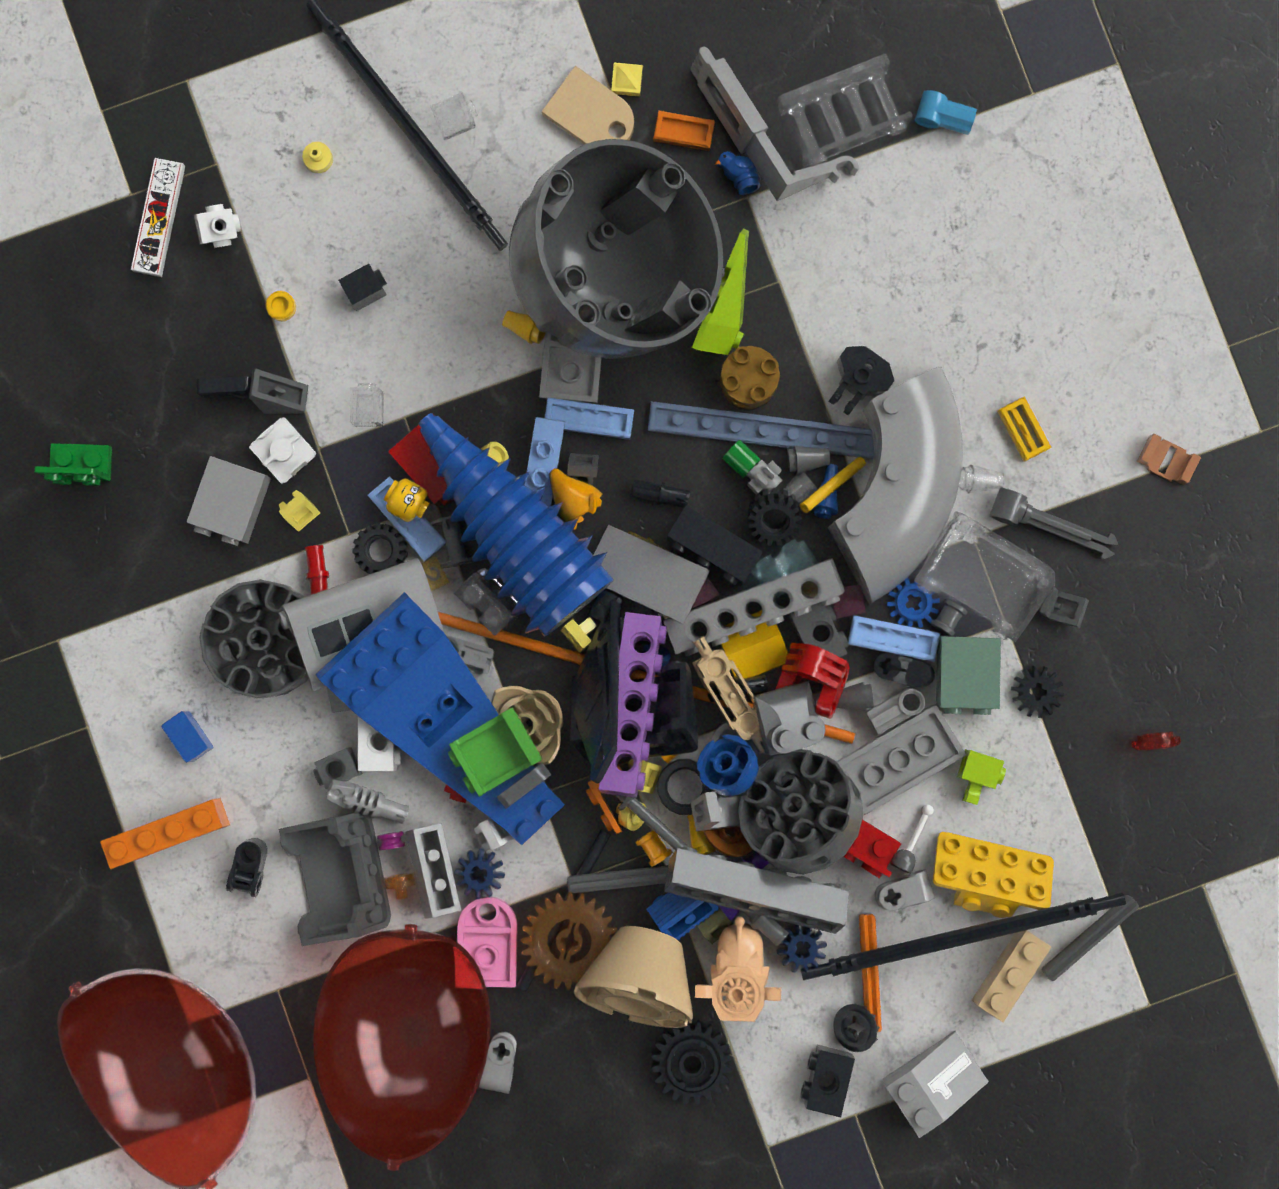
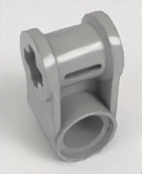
(909, 889)
(499, 1067)

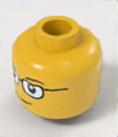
(406, 500)

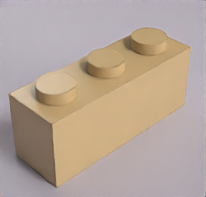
(1011, 974)

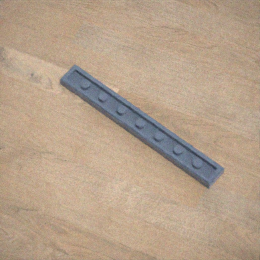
(760, 429)

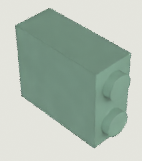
(968, 674)

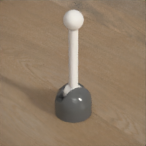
(904, 858)

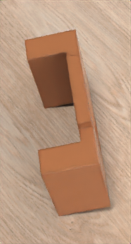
(1181, 466)

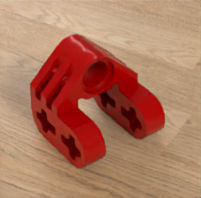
(819, 666)

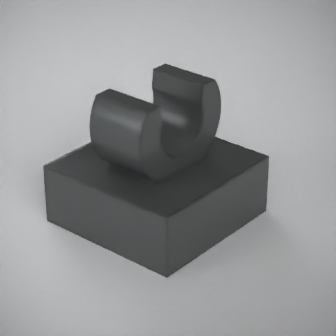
(583, 465)

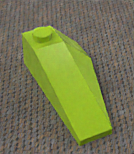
(722, 324)

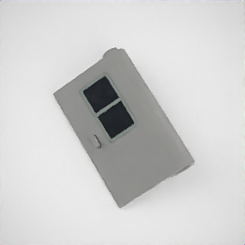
(335, 616)

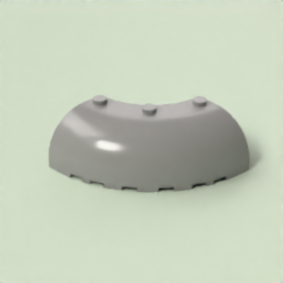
(908, 486)

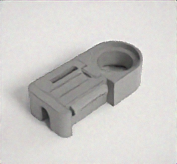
(474, 655)

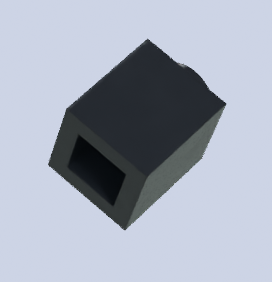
(363, 286)

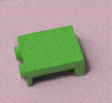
(494, 752)

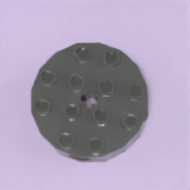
(232, 646)
(801, 812)

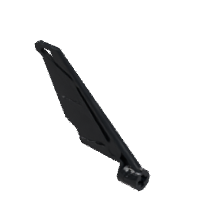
(599, 686)

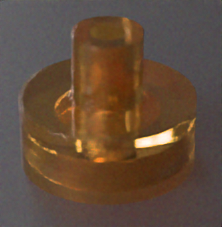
(400, 883)

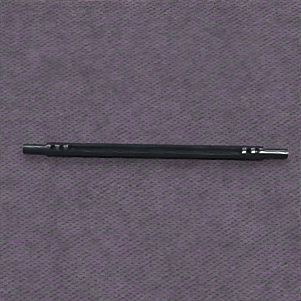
(407, 124)
(964, 936)

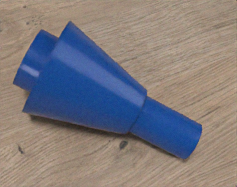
(829, 505)

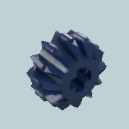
(477, 883)
(812, 947)

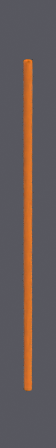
(577, 658)

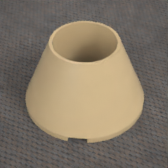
(641, 977)

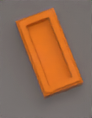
(684, 130)

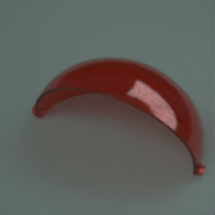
(401, 1041)
(161, 1072)

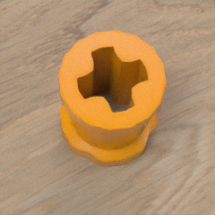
(654, 847)

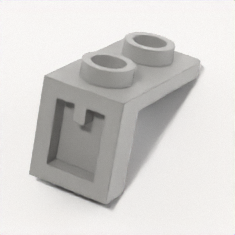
(715, 812)

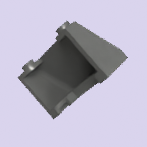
(339, 877)

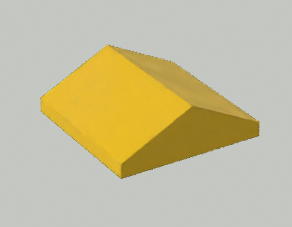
(756, 651)

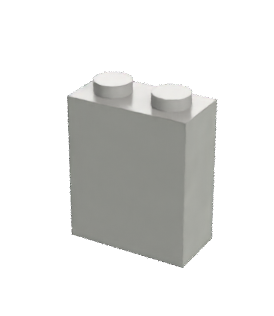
(228, 501)

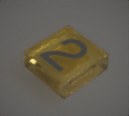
(435, 574)

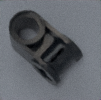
(246, 873)

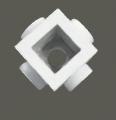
(206, 226)

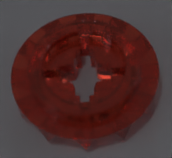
(1156, 741)

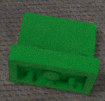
(78, 463)

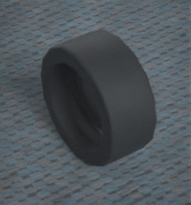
(662, 785)

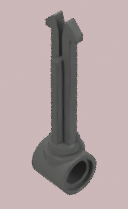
(1013, 509)

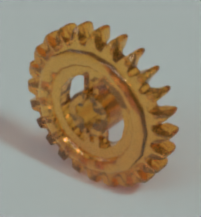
(578, 912)

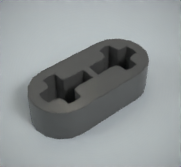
(524, 785)

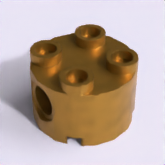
(749, 377)

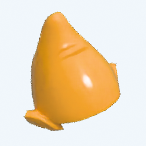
(576, 496)

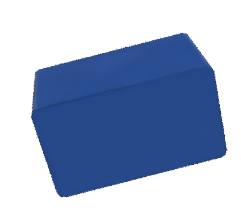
(187, 736)

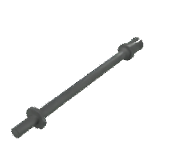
(766, 925)

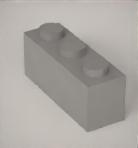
(433, 871)

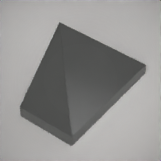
(277, 394)

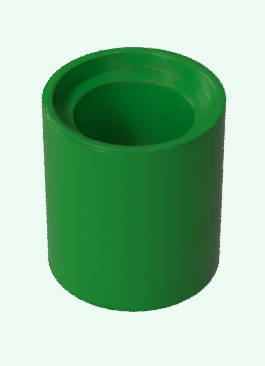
(741, 458)

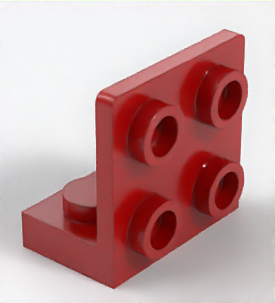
(874, 849)

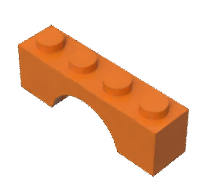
(165, 833)

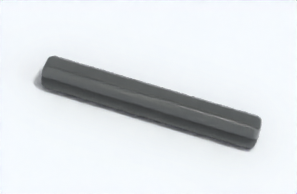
(617, 879)
(1089, 939)

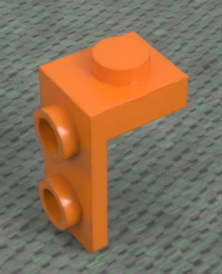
(596, 797)

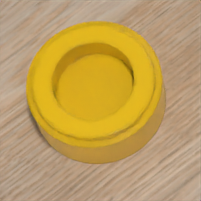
(281, 306)

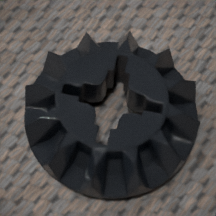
(847, 1036)

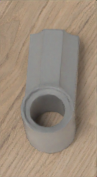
(893, 712)

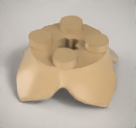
(541, 709)

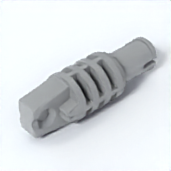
(365, 800)

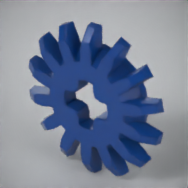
(910, 614)

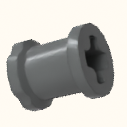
(949, 617)

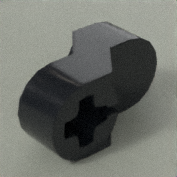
(890, 667)

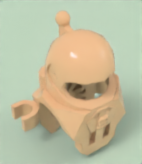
(739, 975)

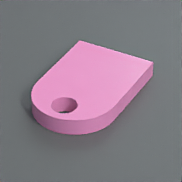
(491, 941)

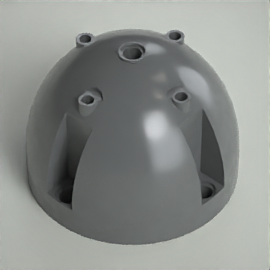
(630, 242)

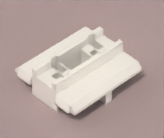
(282, 450)

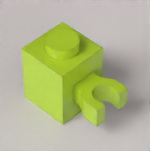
(980, 771)

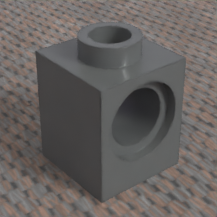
(348, 761)

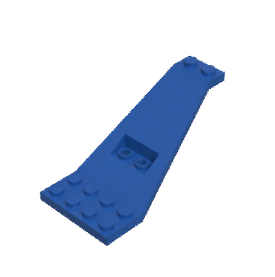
(400, 676)

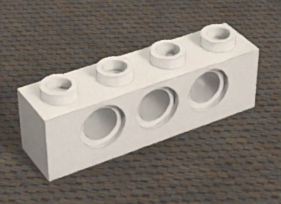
(372, 758)

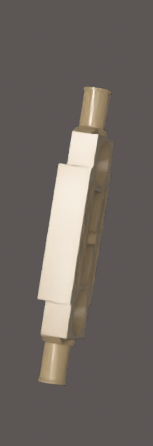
(715, 667)

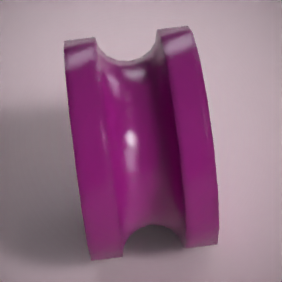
(391, 840)

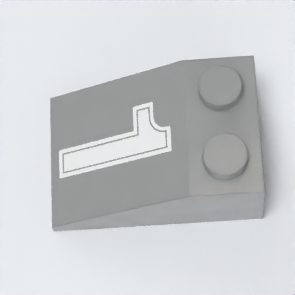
(935, 1083)

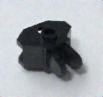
(859, 378)

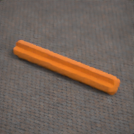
(870, 975)

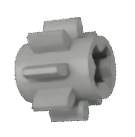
(764, 477)

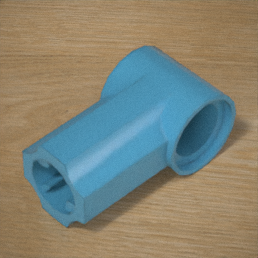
(938, 111)

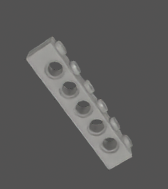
(822, 574)

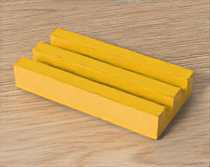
(1025, 455)

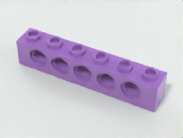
(635, 629)

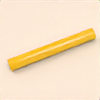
(831, 485)

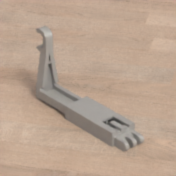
(749, 130)

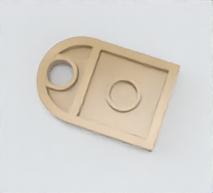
(588, 109)

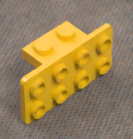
(992, 875)

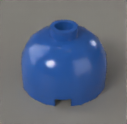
(728, 766)

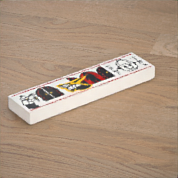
(158, 217)

